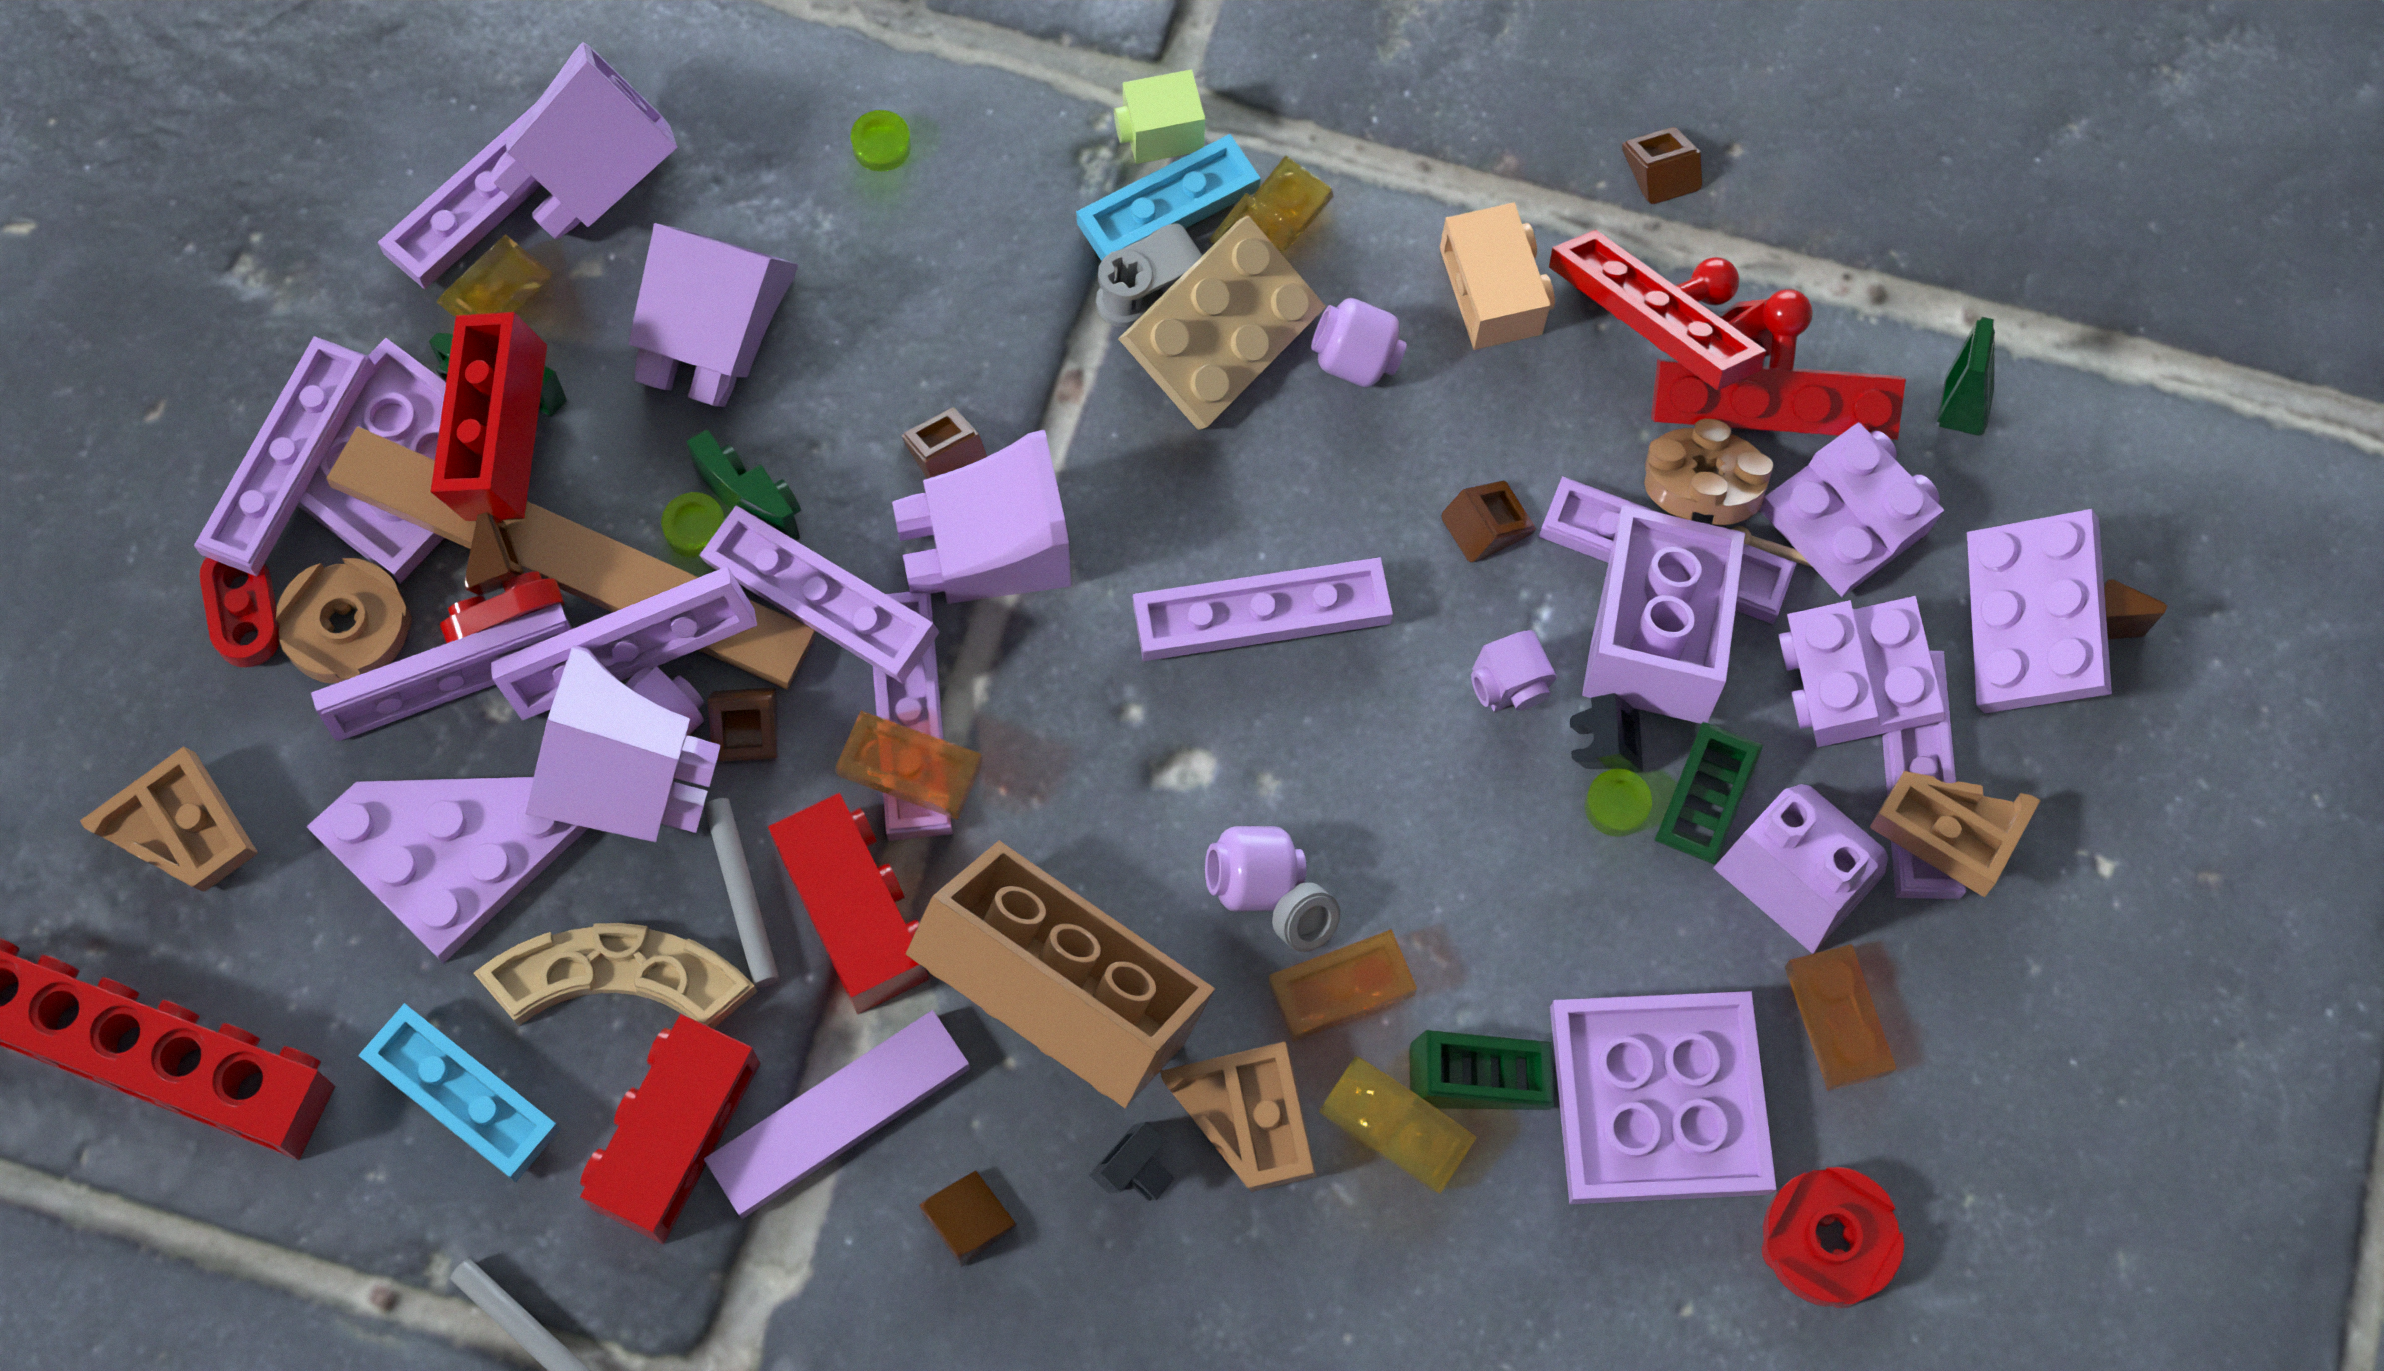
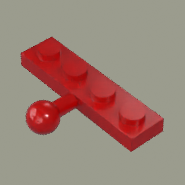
(1660, 310)
(1779, 393)

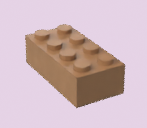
(1059, 972)

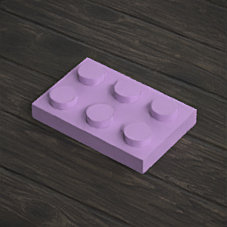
(2038, 612)

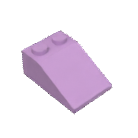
(1666, 615)

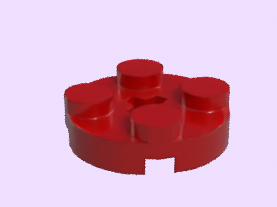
(1870, 1228)

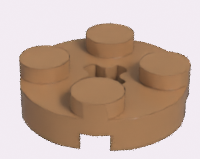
(1707, 473)
(320, 592)

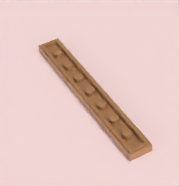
(562, 550)

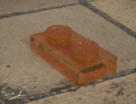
(909, 765)
(1342, 985)
(1840, 1017)

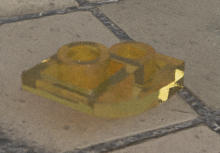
(1281, 205)
(1397, 1124)

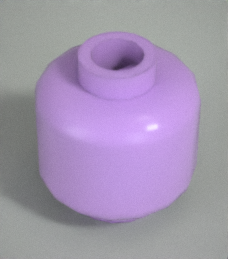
(1358, 342)
(1253, 867)

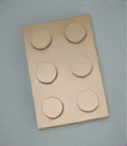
(1222, 323)

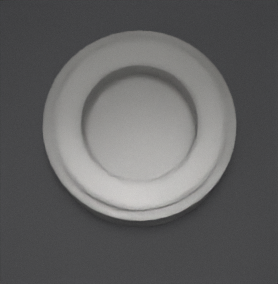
(1306, 917)

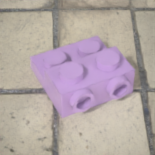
(1853, 508)
(1861, 670)

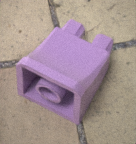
(583, 143)
(705, 308)
(992, 527)
(615, 756)
(1804, 865)

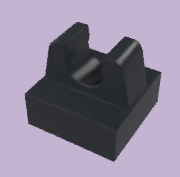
(1615, 735)
(1133, 1164)

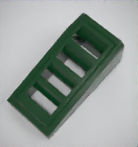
(1970, 382)
(1730, 746)
(1425, 1071)

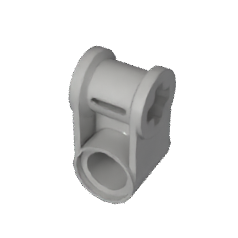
(1143, 273)

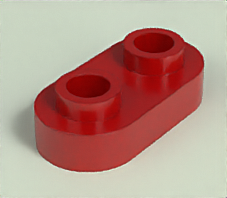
(521, 597)
(239, 611)

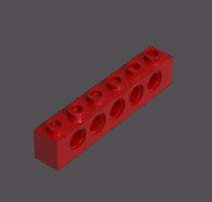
(275, 1117)

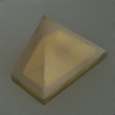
(496, 282)

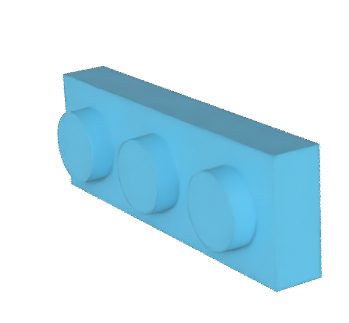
(1172, 195)
(460, 1092)

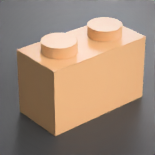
(1496, 275)

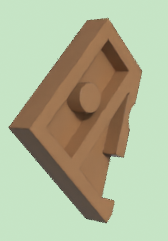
(176, 822)
(1954, 827)
(1249, 1113)

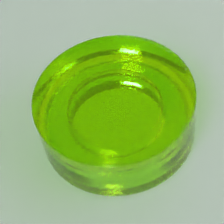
(880, 140)
(691, 522)
(1618, 802)

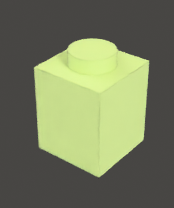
(1161, 117)

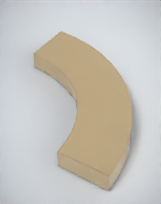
(615, 961)

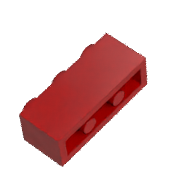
(489, 416)
(850, 900)
(668, 1127)

